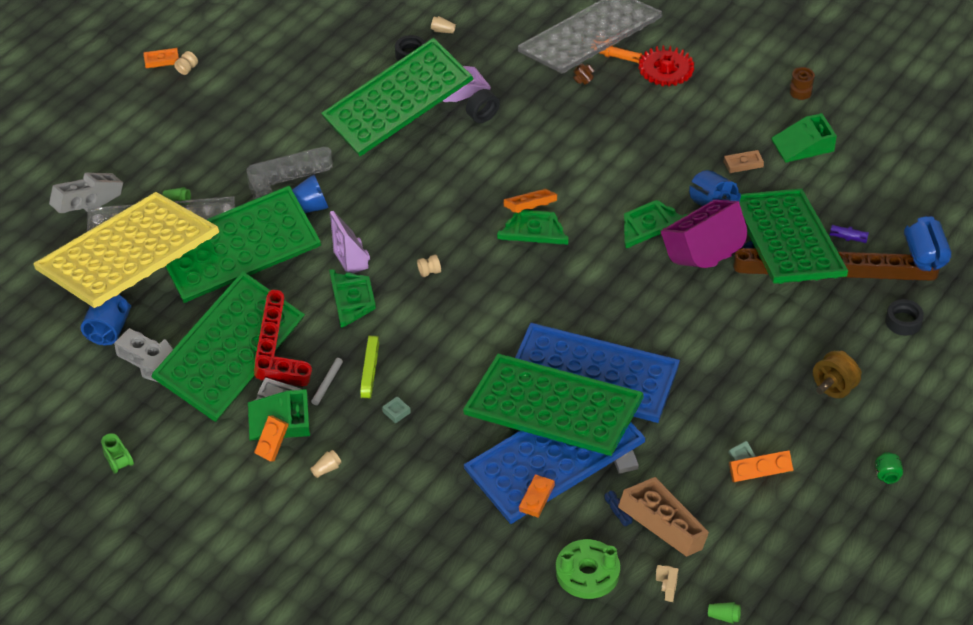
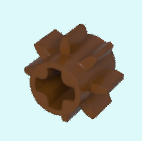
(583, 74)

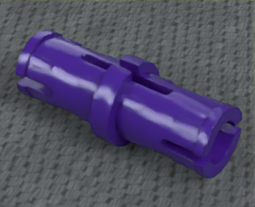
(849, 234)

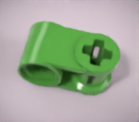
(115, 452)

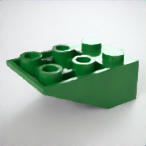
(805, 139)
(287, 406)

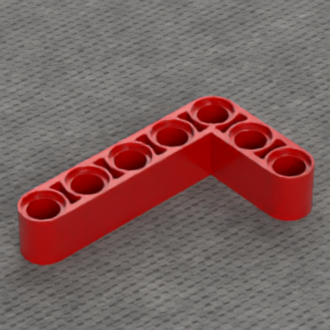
(268, 342)

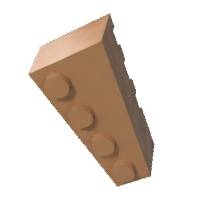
(664, 516)

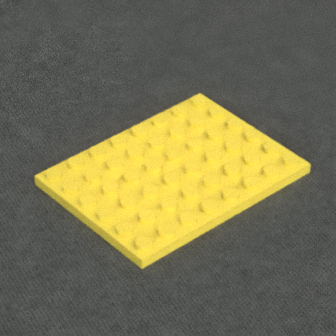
(125, 249)

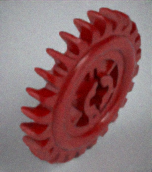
(666, 64)

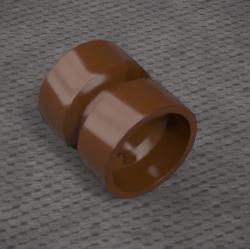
(802, 83)

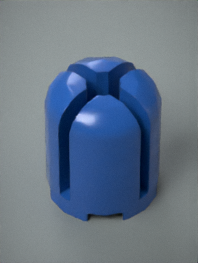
(713, 187)
(928, 244)

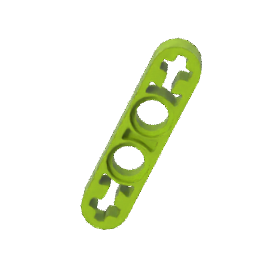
(369, 366)

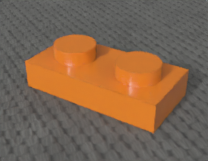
(160, 58)
(271, 438)
(536, 496)

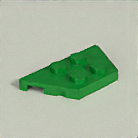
(648, 222)
(534, 227)
(352, 296)

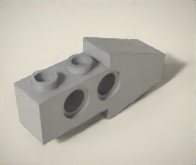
(90, 192)
(142, 351)

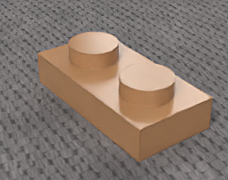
(743, 161)

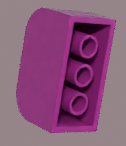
(706, 234)

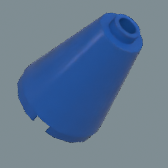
(310, 195)

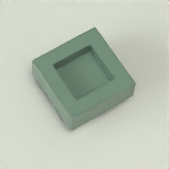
(396, 409)
(741, 452)

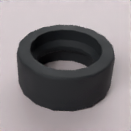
(407, 42)
(477, 100)
(908, 307)

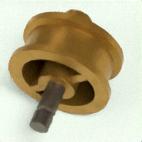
(836, 374)

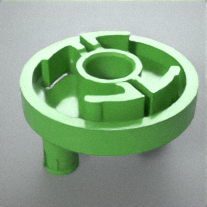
(588, 554)

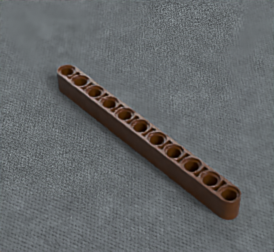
(858, 265)

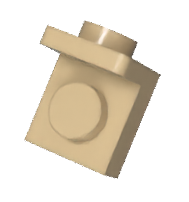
(669, 577)

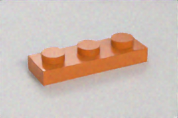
(530, 200)
(761, 466)

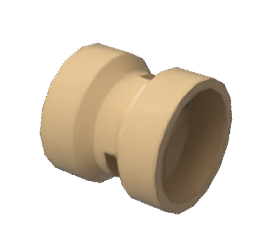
(186, 62)
(429, 265)

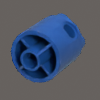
(106, 321)

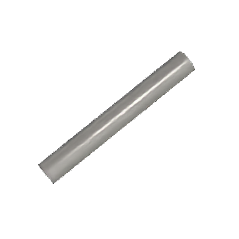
(327, 381)

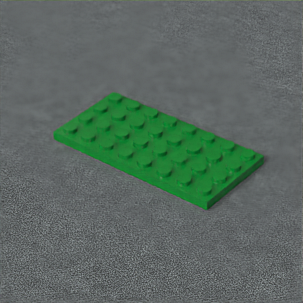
(397, 96)
(790, 237)
(247, 241)
(220, 350)
(554, 404)

